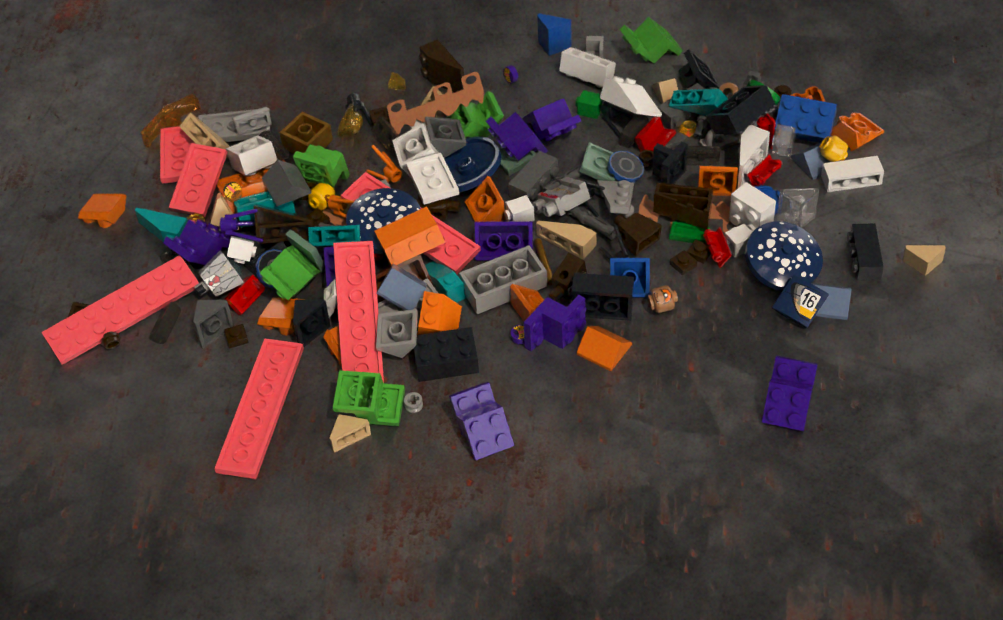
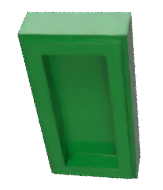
(686, 232)

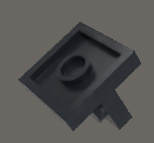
(697, 72)
(669, 163)

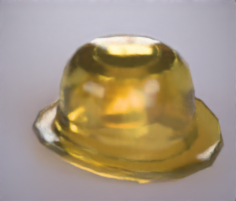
(350, 122)

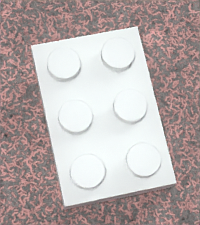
(432, 178)

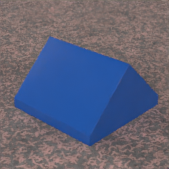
(554, 33)
(633, 267)

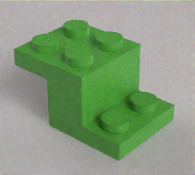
(650, 40)
(474, 116)
(321, 165)
(289, 272)
(369, 397)

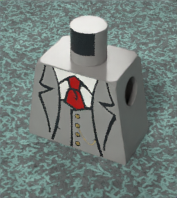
(218, 276)

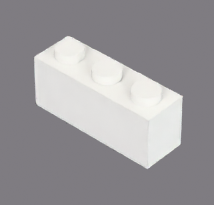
(586, 66)
(852, 173)

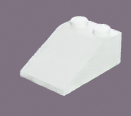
(628, 96)
(751, 151)

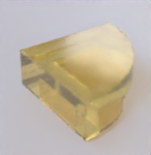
(396, 82)

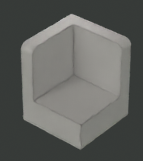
(595, 45)

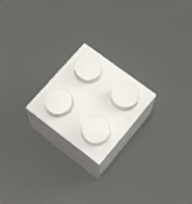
(413, 145)
(251, 155)
(751, 207)

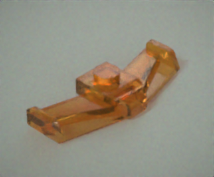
(169, 117)

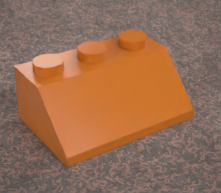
(409, 236)

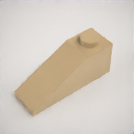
(201, 133)
(569, 237)

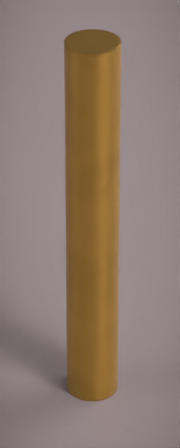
(543, 259)

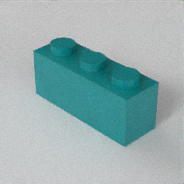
(263, 199)

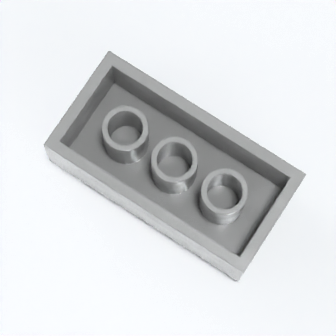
(490, 282)

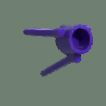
(229, 224)

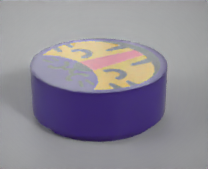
(510, 74)
(517, 334)

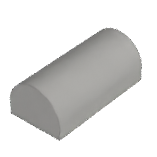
(252, 120)

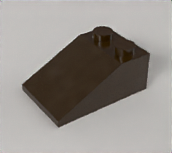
(440, 66)

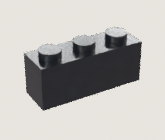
(865, 251)

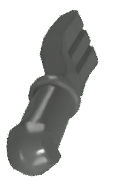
(676, 140)

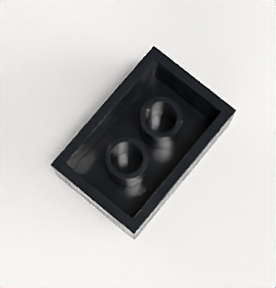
(740, 110)
(605, 295)
(446, 354)

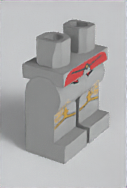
(562, 198)

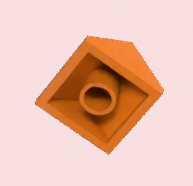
(486, 202)
(524, 300)
(602, 347)

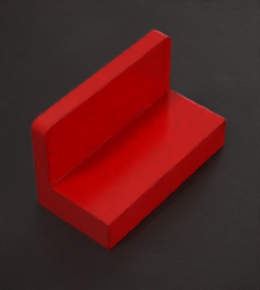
(653, 134)
(245, 294)

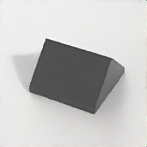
(445, 134)
(285, 182)
(210, 320)

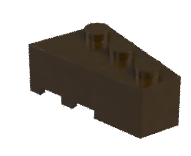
(684, 203)
(274, 224)

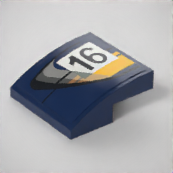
(800, 301)

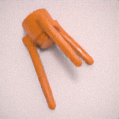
(391, 172)
(338, 204)

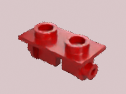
(767, 123)
(763, 171)
(718, 246)

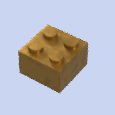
(305, 131)

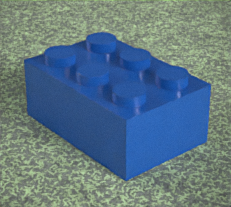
(810, 117)

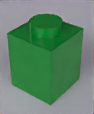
(589, 104)

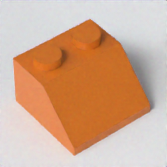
(720, 179)
(438, 313)

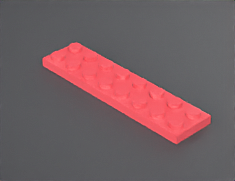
(456, 250)
(357, 306)
(120, 309)
(259, 409)

